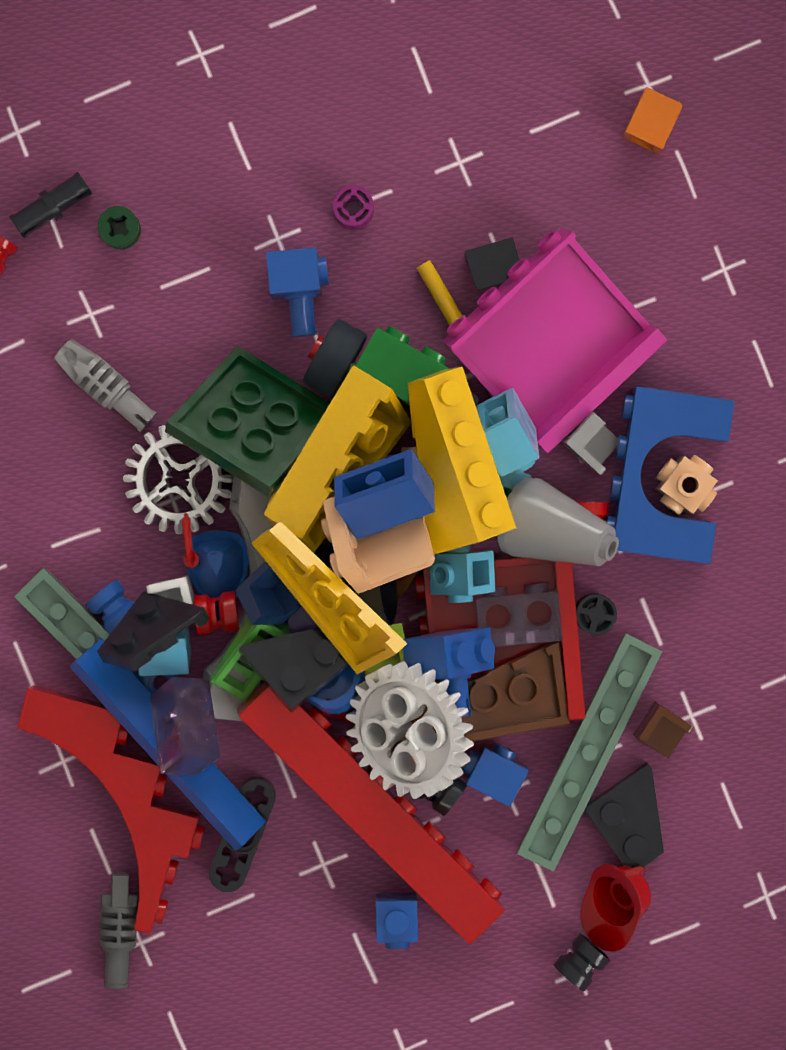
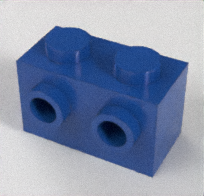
(388, 496)

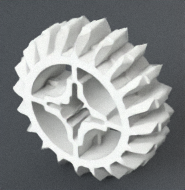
(150, 499)

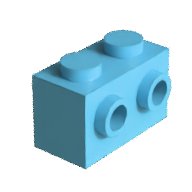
(509, 432)

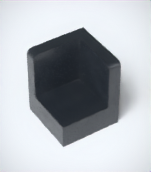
(491, 263)

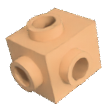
(671, 485)

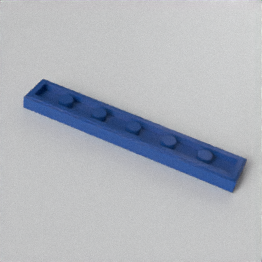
(131, 706)

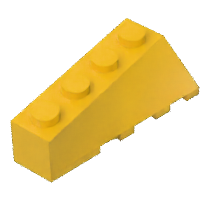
(459, 462)

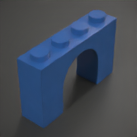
(652, 418)

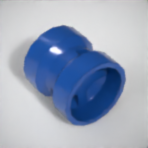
(110, 604)

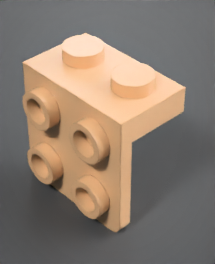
(379, 556)

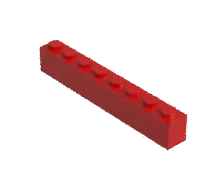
(375, 814)

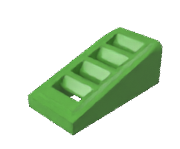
(246, 635)

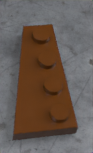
(517, 696)

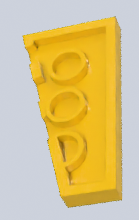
(333, 606)

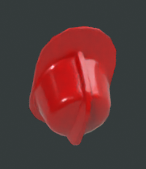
(614, 905)

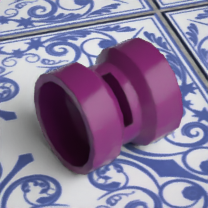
(353, 214)

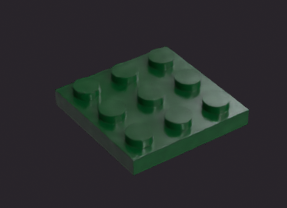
(248, 420)

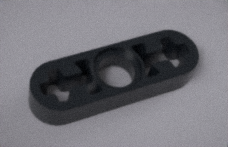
(242, 866)

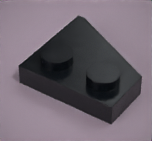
(148, 629)
(295, 664)
(630, 818)

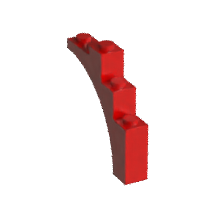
(132, 780)

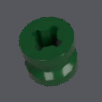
(125, 232)

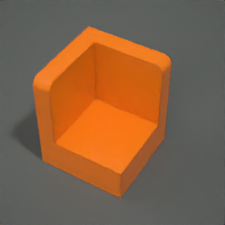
(652, 121)

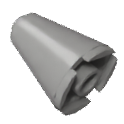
(555, 527)

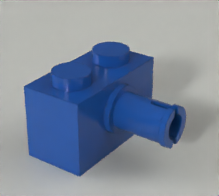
(298, 279)
(453, 656)

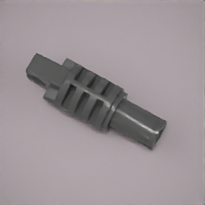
(117, 930)

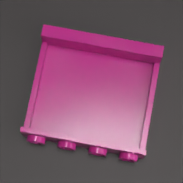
(554, 337)

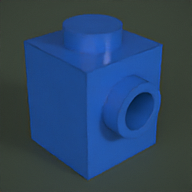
(495, 773)
(396, 920)

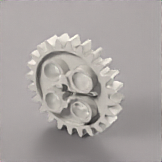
(382, 707)

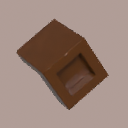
(662, 729)

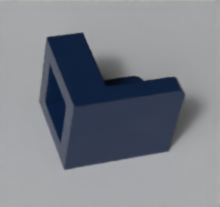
(266, 597)

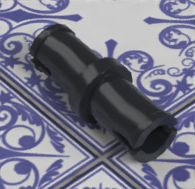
(50, 205)

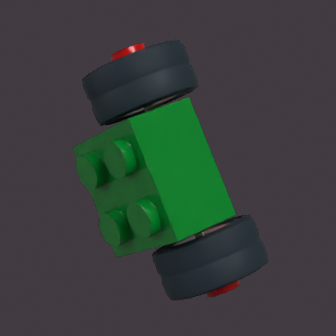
(384, 358)

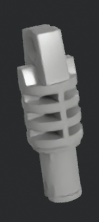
(103, 383)

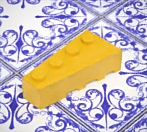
(353, 432)

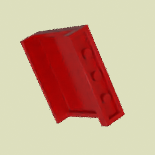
(514, 574)

